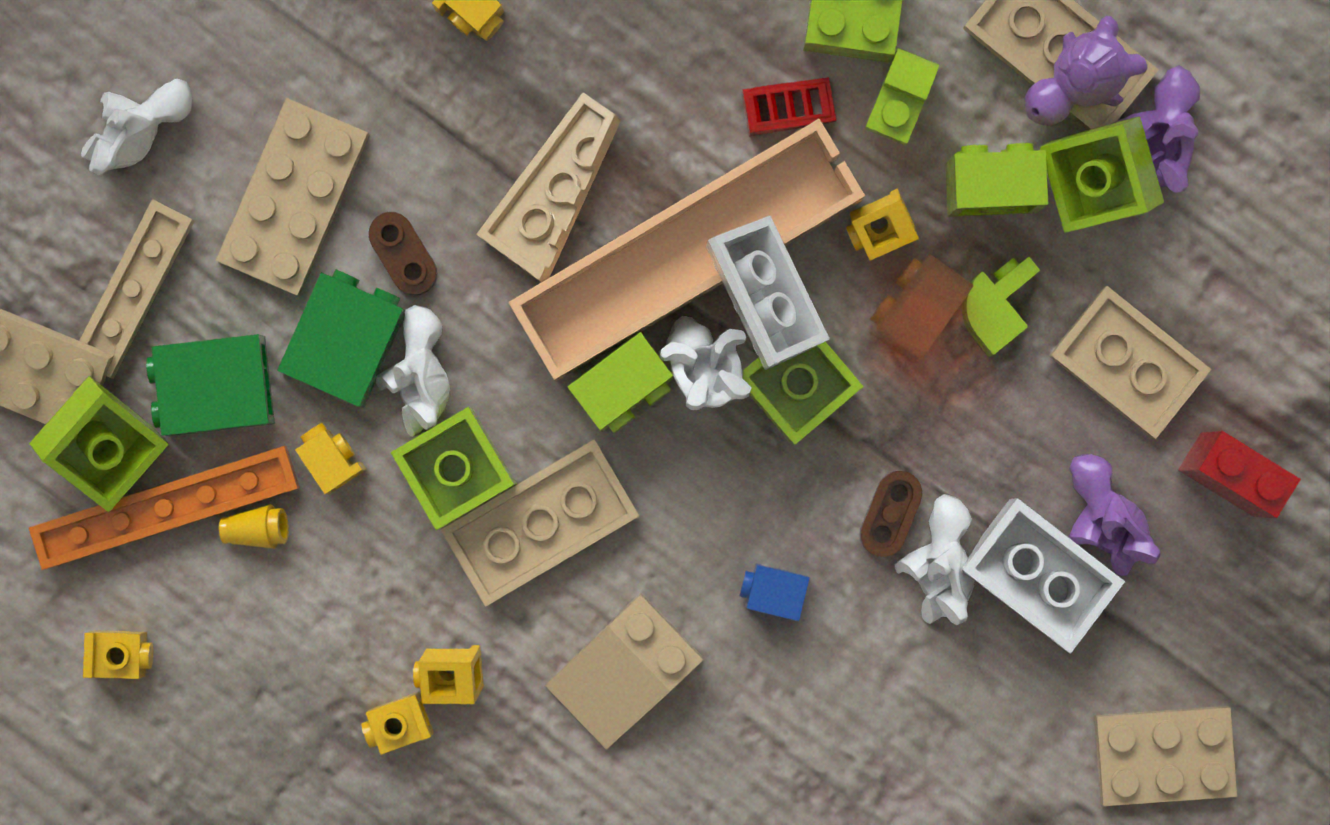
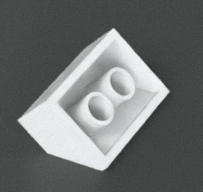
(767, 291)
(1042, 574)

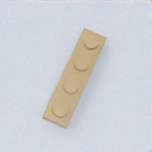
(136, 282)

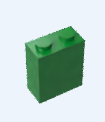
(343, 338)
(211, 385)

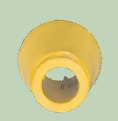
(256, 528)

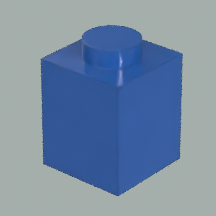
(774, 591)

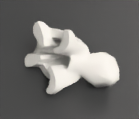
(134, 126)
(705, 370)
(420, 375)
(941, 563)

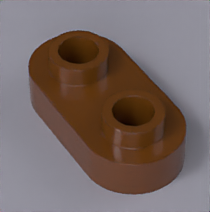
(403, 252)
(889, 513)

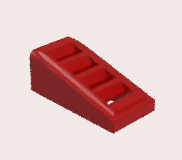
(769, 92)

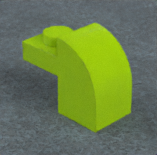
(902, 96)
(988, 313)

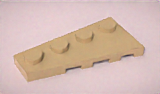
(548, 195)

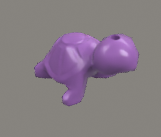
(1085, 74)
(1171, 128)
(1109, 518)

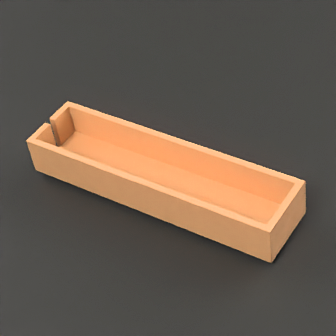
(666, 257)

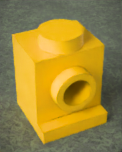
(472, 15)
(895, 234)
(328, 458)
(97, 654)
(446, 688)
(411, 714)

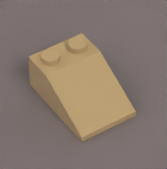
(624, 671)

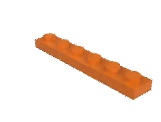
(164, 508)

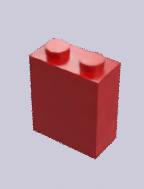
(1239, 474)

